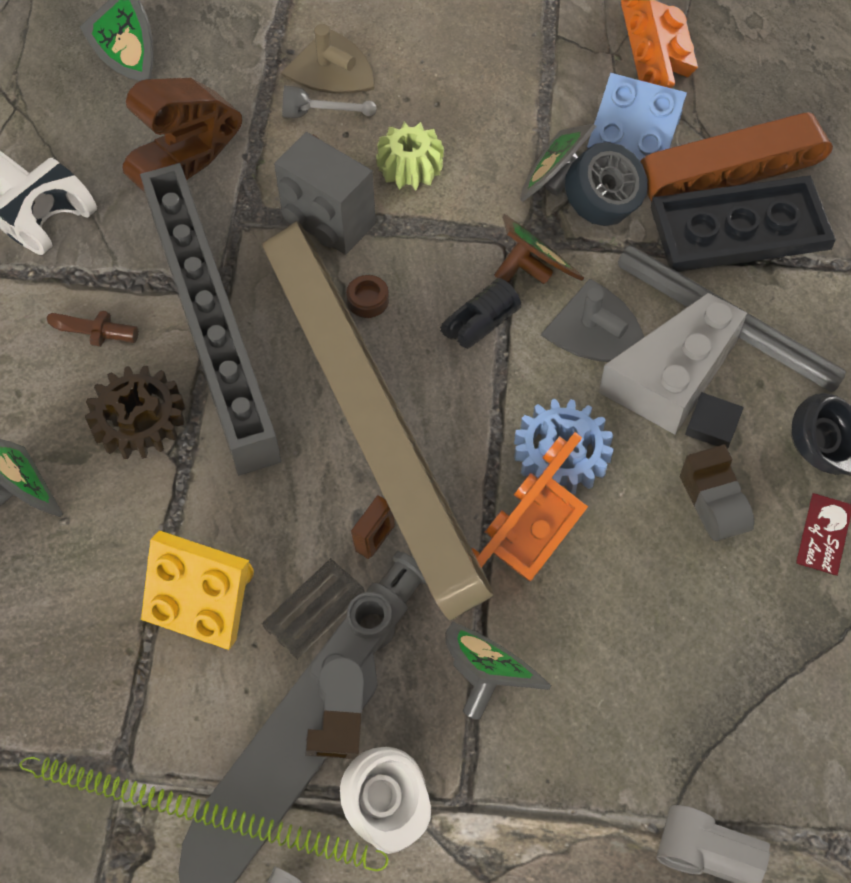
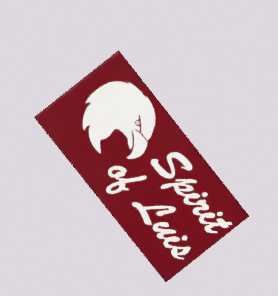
(824, 534)

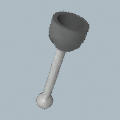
(297, 103)

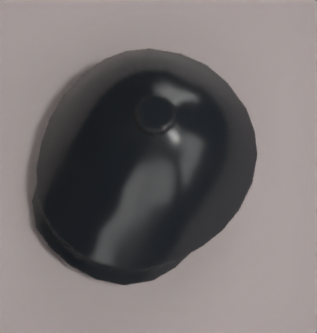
(824, 433)

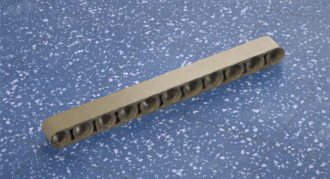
(378, 426)

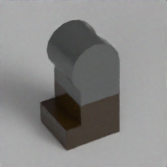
(717, 493)
(342, 692)

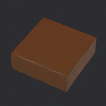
(373, 527)

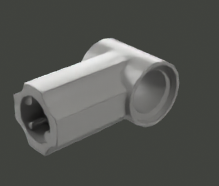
(698, 845)

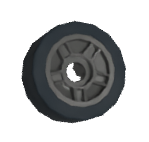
(604, 165)

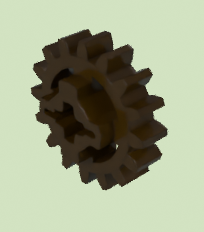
(135, 411)

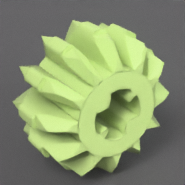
(410, 155)

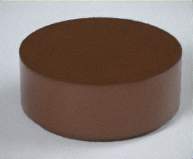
(367, 296)

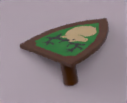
(521, 257)

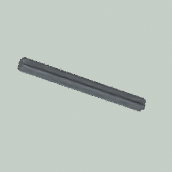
(753, 331)

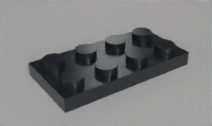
(742, 223)

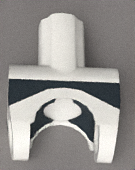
(35, 196)

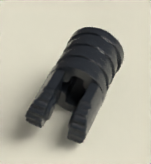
(482, 313)

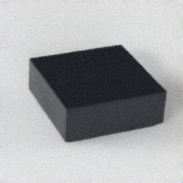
(714, 420)

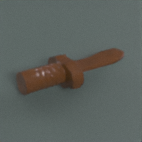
(98, 329)

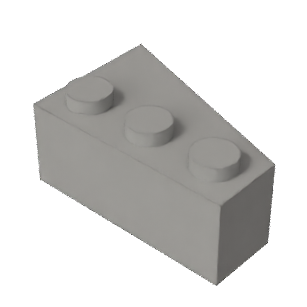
(674, 363)

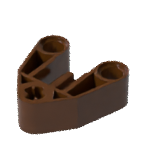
(190, 117)

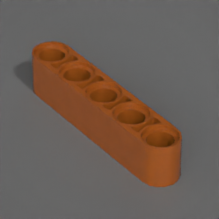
(738, 156)

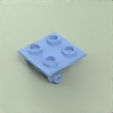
(637, 115)

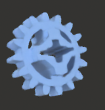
(564, 423)

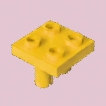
(194, 589)

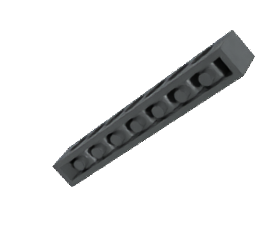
(211, 321)

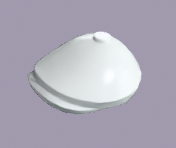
(386, 798)

